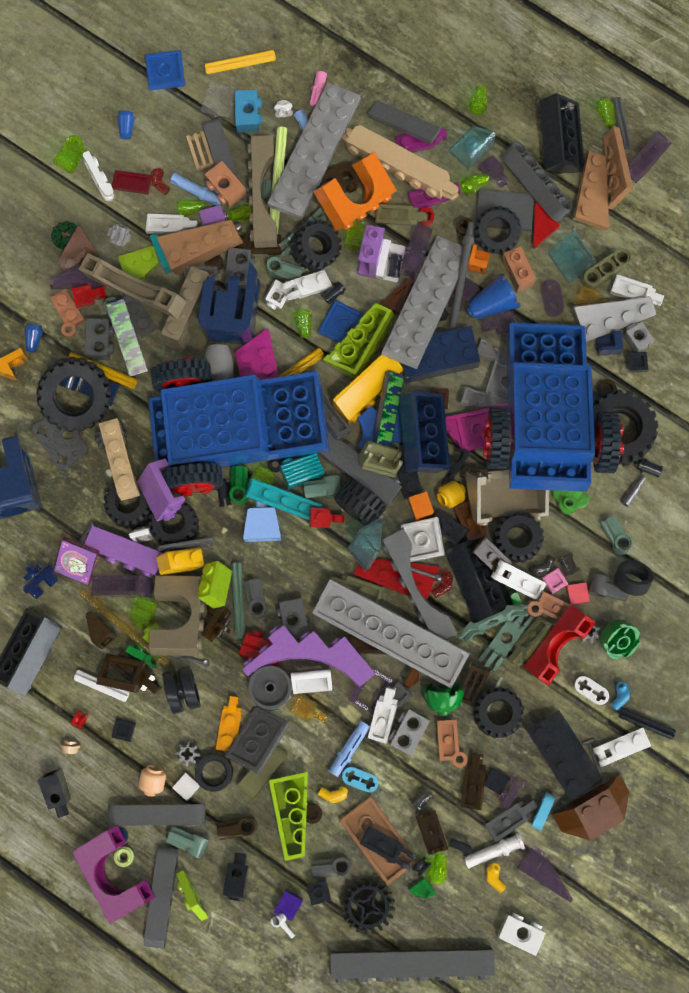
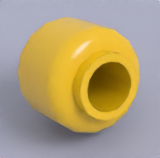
(451, 494)

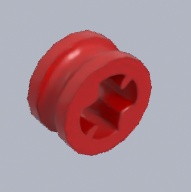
(431, 216)
(79, 719)

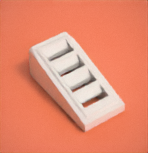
(141, 534)

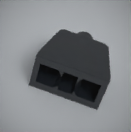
(55, 783)
(236, 888)

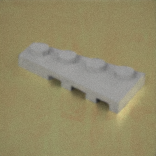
(613, 315)

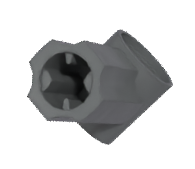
(604, 587)
(255, 597)
(328, 867)

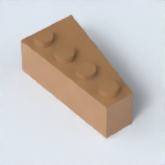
(198, 244)

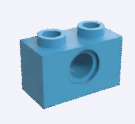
(247, 121)

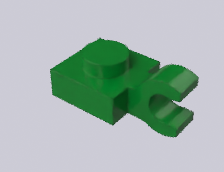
(138, 652)

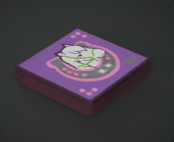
(76, 561)

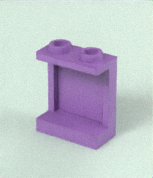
(370, 251)
(157, 491)

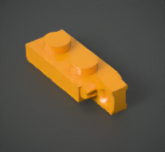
(229, 725)

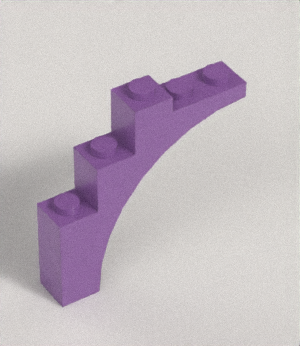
(285, 647)

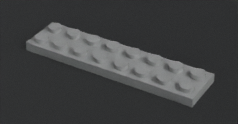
(314, 151)
(425, 303)
(391, 633)

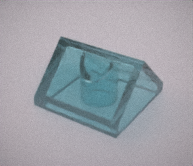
(472, 146)
(572, 257)
(367, 544)

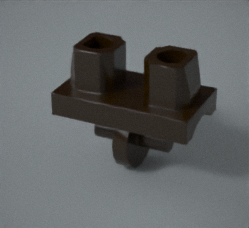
(217, 624)

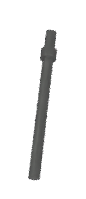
(468, 241)

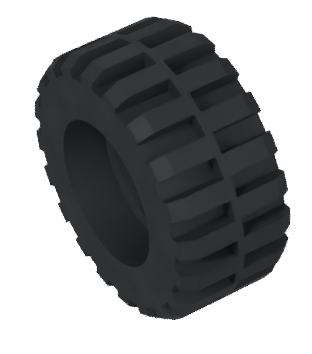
(73, 368)
(639, 414)

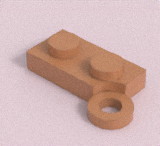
(67, 311)
(549, 605)
(448, 742)

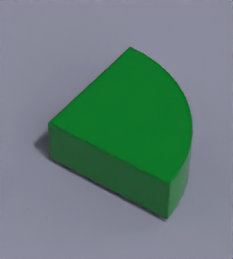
(514, 596)
(422, 889)

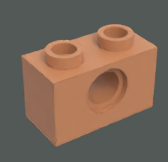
(220, 175)
(518, 269)

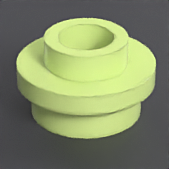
(117, 856)

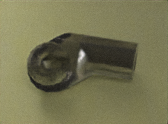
(542, 569)

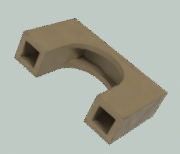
(176, 331)
(184, 640)

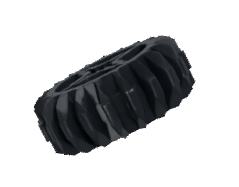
(384, 913)

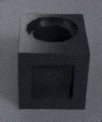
(318, 892)

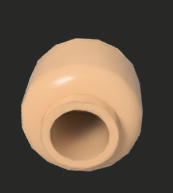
(152, 780)

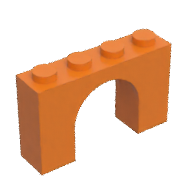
(376, 187)

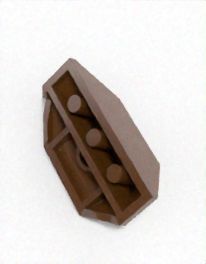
(595, 810)

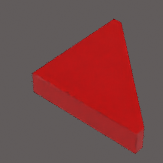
(543, 225)

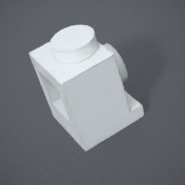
(276, 286)

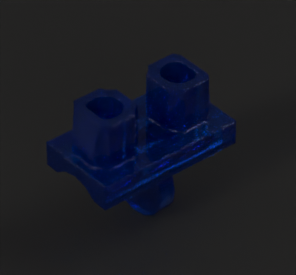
(32, 587)

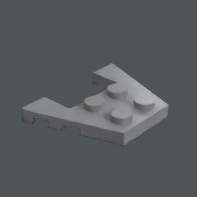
(496, 391)

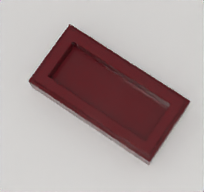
(131, 182)

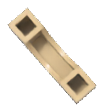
(118, 459)

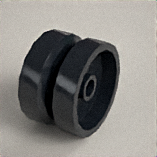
(178, 690)

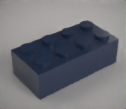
(446, 354)
(424, 432)

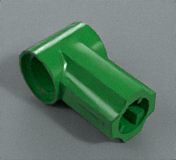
(239, 482)

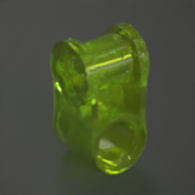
(68, 156)

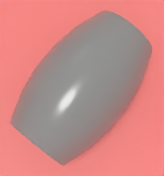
(220, 361)

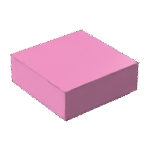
(555, 581)

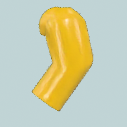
(334, 796)
(492, 877)

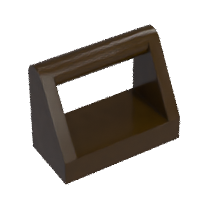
(99, 632)
(119, 684)

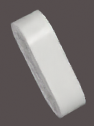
(593, 687)

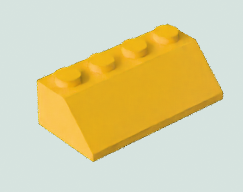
(364, 389)

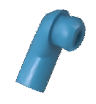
(623, 695)

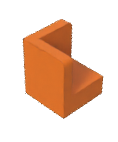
(478, 260)
(420, 506)

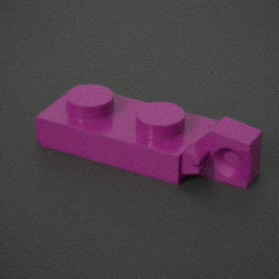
(414, 145)
(420, 199)

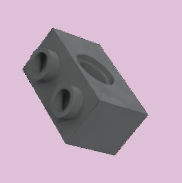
(293, 608)

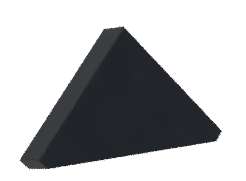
(458, 464)

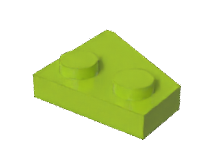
(192, 898)

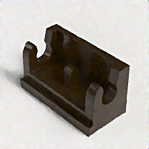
(432, 832)

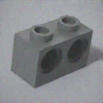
(236, 269)
(93, 340)

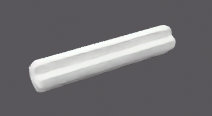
(90, 680)

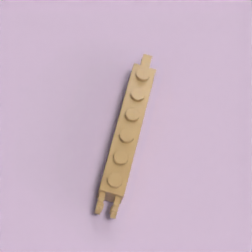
(401, 163)

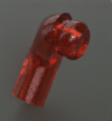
(156, 176)
(445, 584)

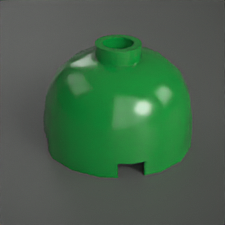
(619, 639)
(442, 698)

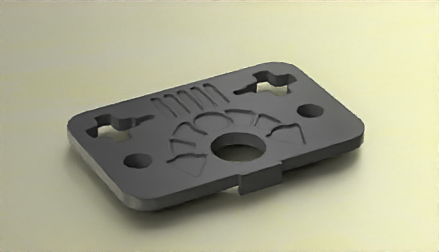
(57, 444)
(200, 543)

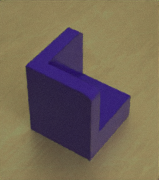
(289, 905)

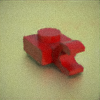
(85, 296)
(321, 518)

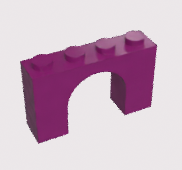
(92, 859)

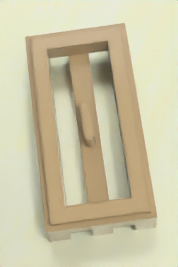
(196, 137)

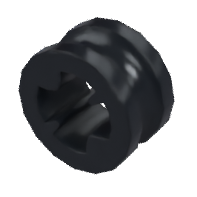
(421, 866)

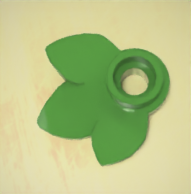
(575, 498)

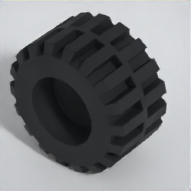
(481, 230)
(327, 237)
(359, 502)
(126, 520)
(526, 523)
(186, 534)
(515, 707)

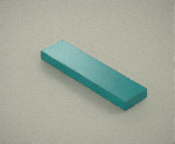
(280, 499)

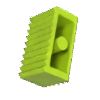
(214, 584)

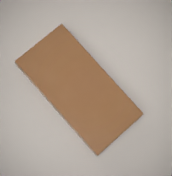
(357, 823)

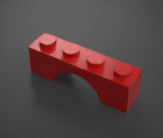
(545, 659)

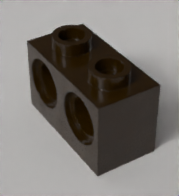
(341, 172)

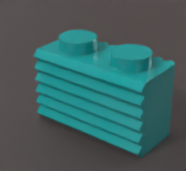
(301, 470)

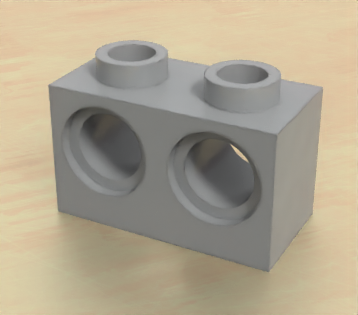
(413, 735)

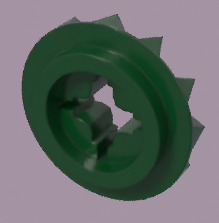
(57, 237)

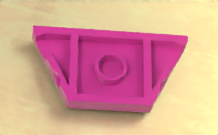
(257, 358)
(467, 428)

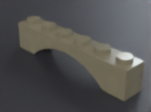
(264, 227)
(146, 293)

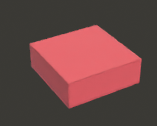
(578, 593)

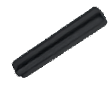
(647, 723)

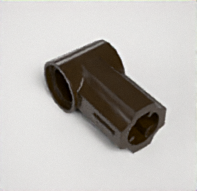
(234, 828)

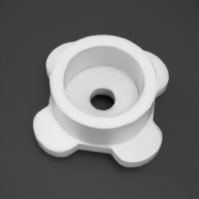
(283, 109)

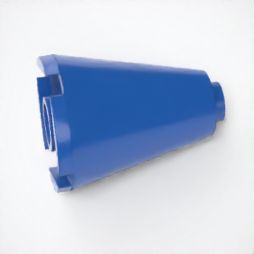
(493, 299)

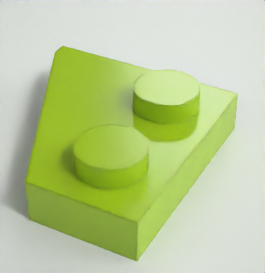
(139, 262)

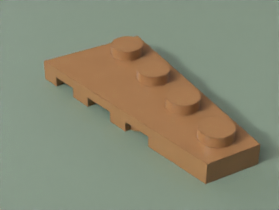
(617, 167)
(592, 196)

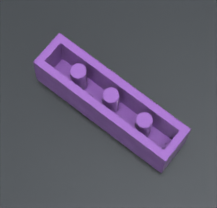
(124, 551)

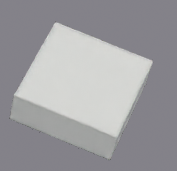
(186, 786)

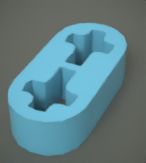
(358, 784)
(543, 811)

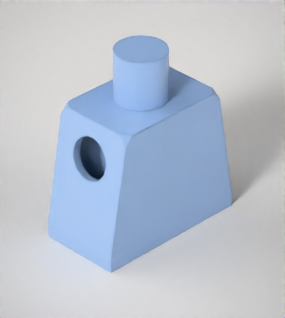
(261, 524)

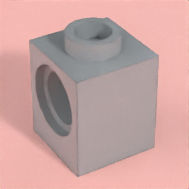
(638, 345)

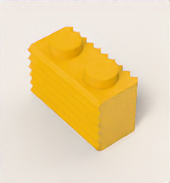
(180, 561)

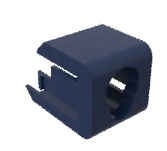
(222, 310)
(17, 481)

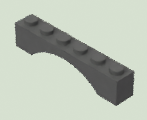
(400, 549)

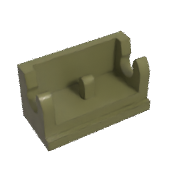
(380, 459)

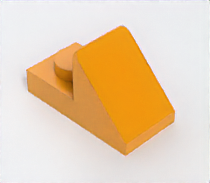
(11, 360)

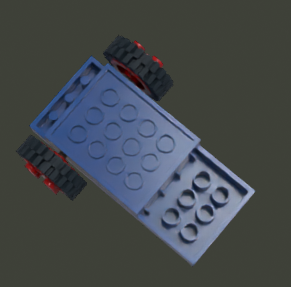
(550, 413)
(230, 422)

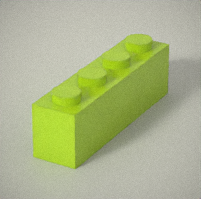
(362, 342)
(290, 807)

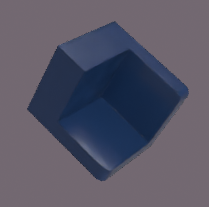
(610, 344)

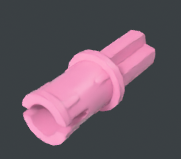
(318, 87)

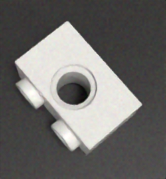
(533, 939)

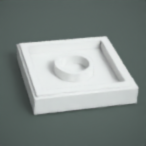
(425, 539)

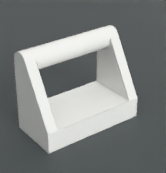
(311, 681)

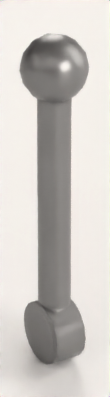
(438, 578)
(205, 663)

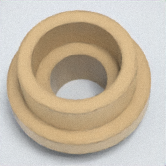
(69, 746)

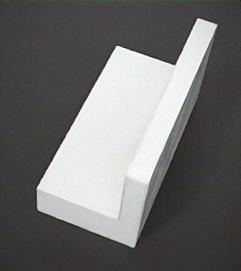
(384, 263)

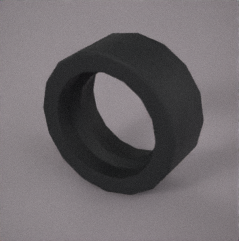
(630, 586)
(199, 775)

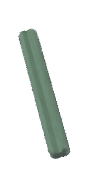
(238, 600)

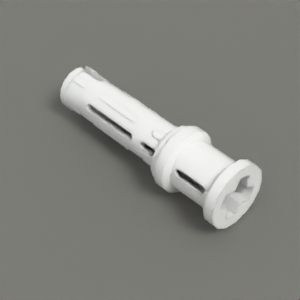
(504, 847)

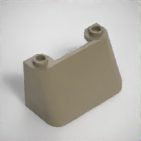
(492, 498)

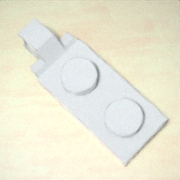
(168, 223)
(630, 288)
(383, 716)

